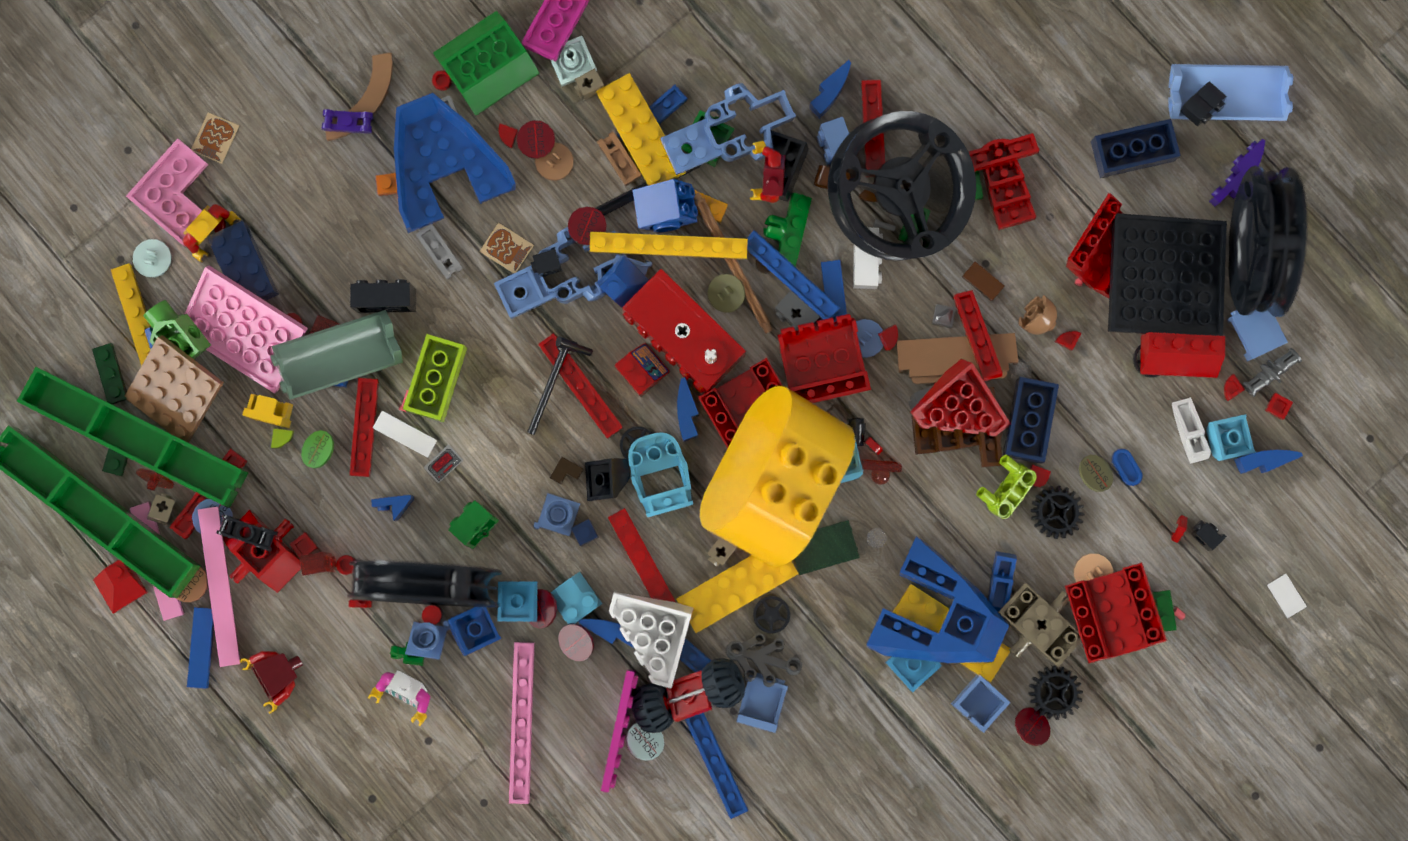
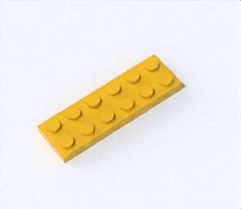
(637, 129)
(733, 590)
(931, 614)

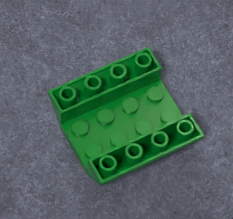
(486, 62)

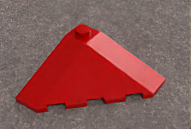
(961, 402)

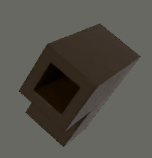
(563, 468)

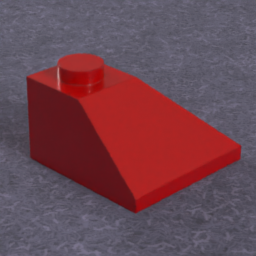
(119, 585)

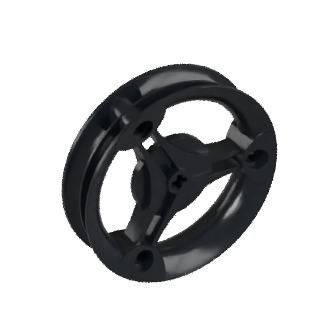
(914, 179)
(1267, 241)
(422, 583)

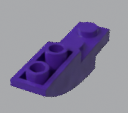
(1242, 164)

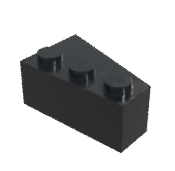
(795, 154)

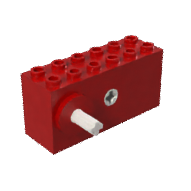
(663, 311)

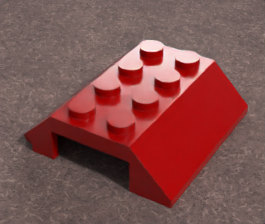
(823, 359)

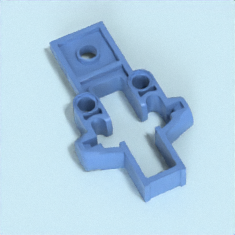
(702, 140)
(536, 289)

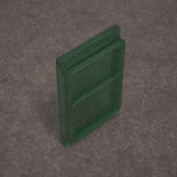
(828, 548)

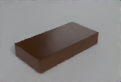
(983, 281)

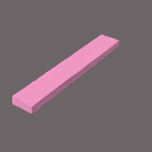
(169, 607)

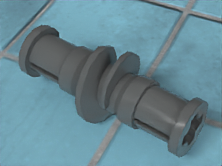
(1272, 372)

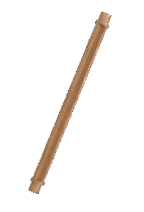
(733, 265)

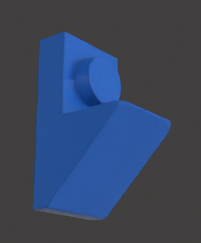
(398, 503)

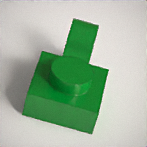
(399, 652)

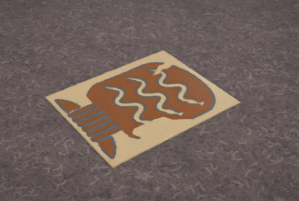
(215, 138)
(506, 248)

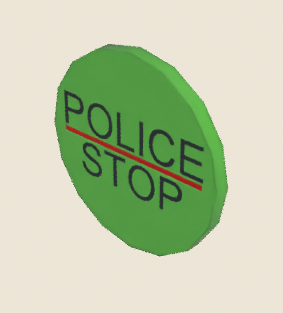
(317, 449)

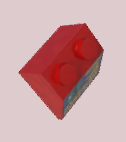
(641, 369)

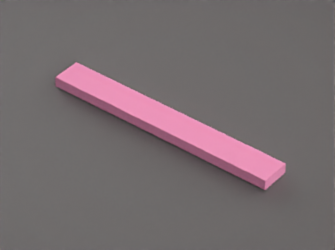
(219, 587)
(521, 723)

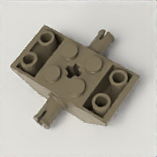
(1057, 636)

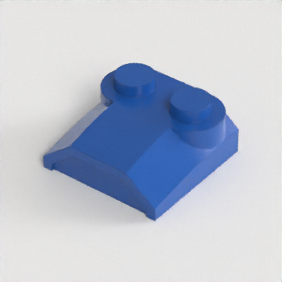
(473, 630)

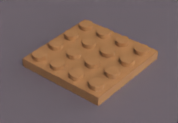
(173, 389)

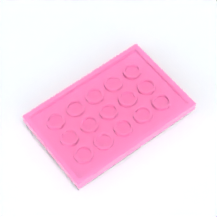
(241, 326)

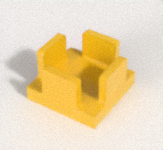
(268, 410)

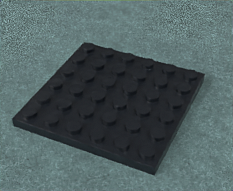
(1167, 275)

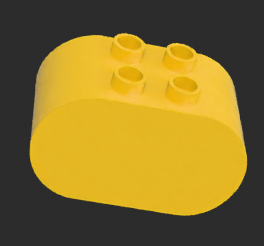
(777, 476)

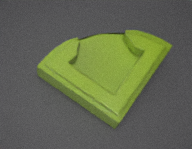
(281, 437)

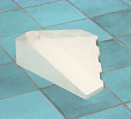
(655, 631)

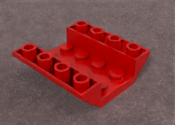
(1092, 253)
(733, 399)
(1116, 613)

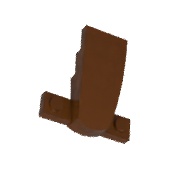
(936, 440)

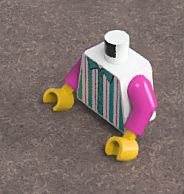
(405, 689)

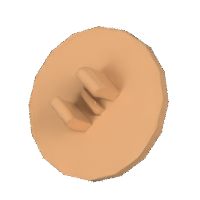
(1092, 567)

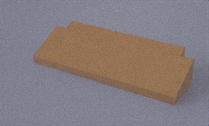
(933, 357)

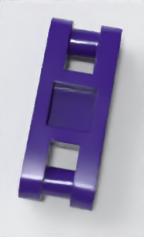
(347, 121)

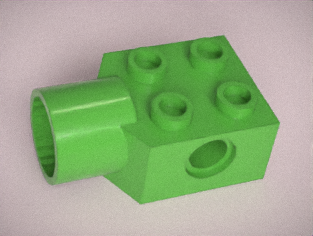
(176, 328)

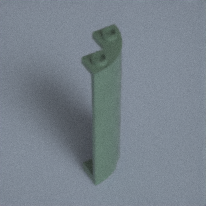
(336, 354)

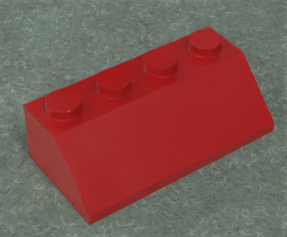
(1181, 355)

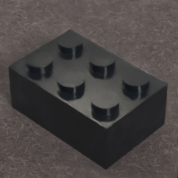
(382, 296)

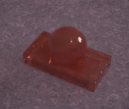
(881, 469)

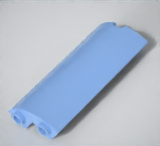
(1251, 90)

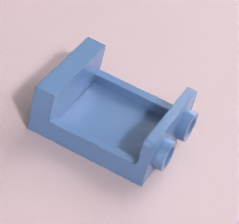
(1257, 332)
(762, 704)

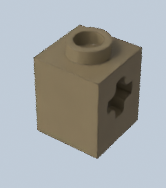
(593, 79)
(161, 517)
(729, 549)

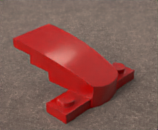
(1005, 178)

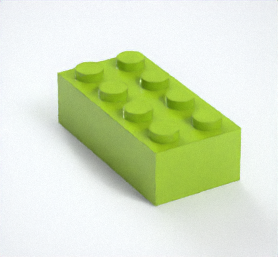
(435, 378)

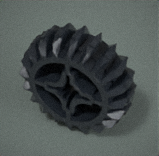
(1072, 503)
(1048, 698)

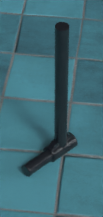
(565, 347)

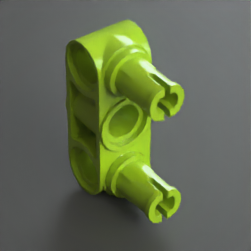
(1010, 491)

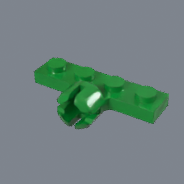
(789, 230)

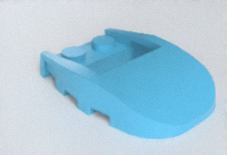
(654, 454)

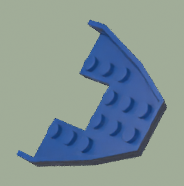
(435, 143)

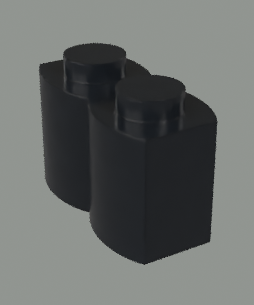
(1203, 104)

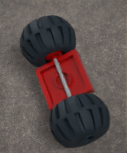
(717, 684)

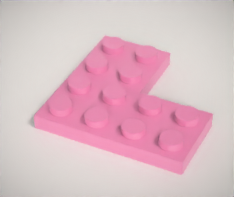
(163, 187)

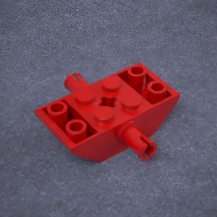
(273, 567)

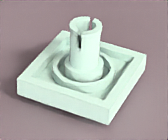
(573, 61)

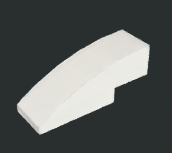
(1191, 430)
(404, 434)

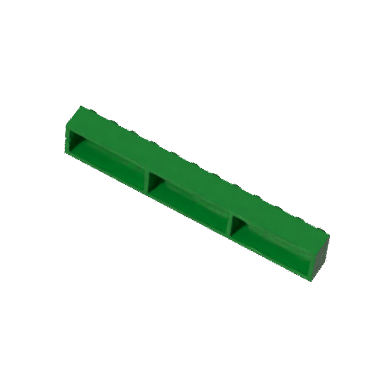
(132, 437)
(95, 513)

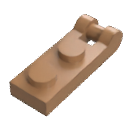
(619, 159)

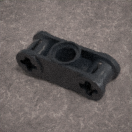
(259, 537)

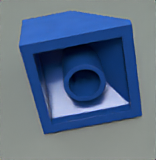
(622, 281)

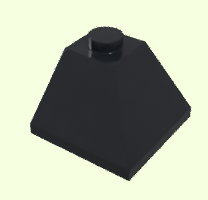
(606, 478)

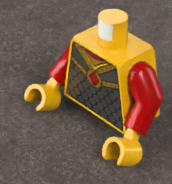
(203, 225)

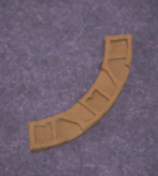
(375, 94)

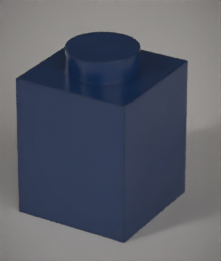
(585, 532)

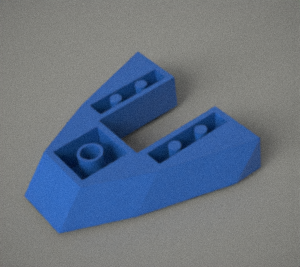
(970, 630)

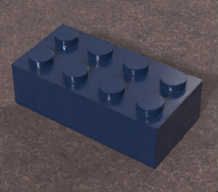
(1135, 148)
(242, 260)
(1030, 420)

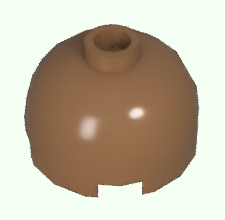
(1040, 316)

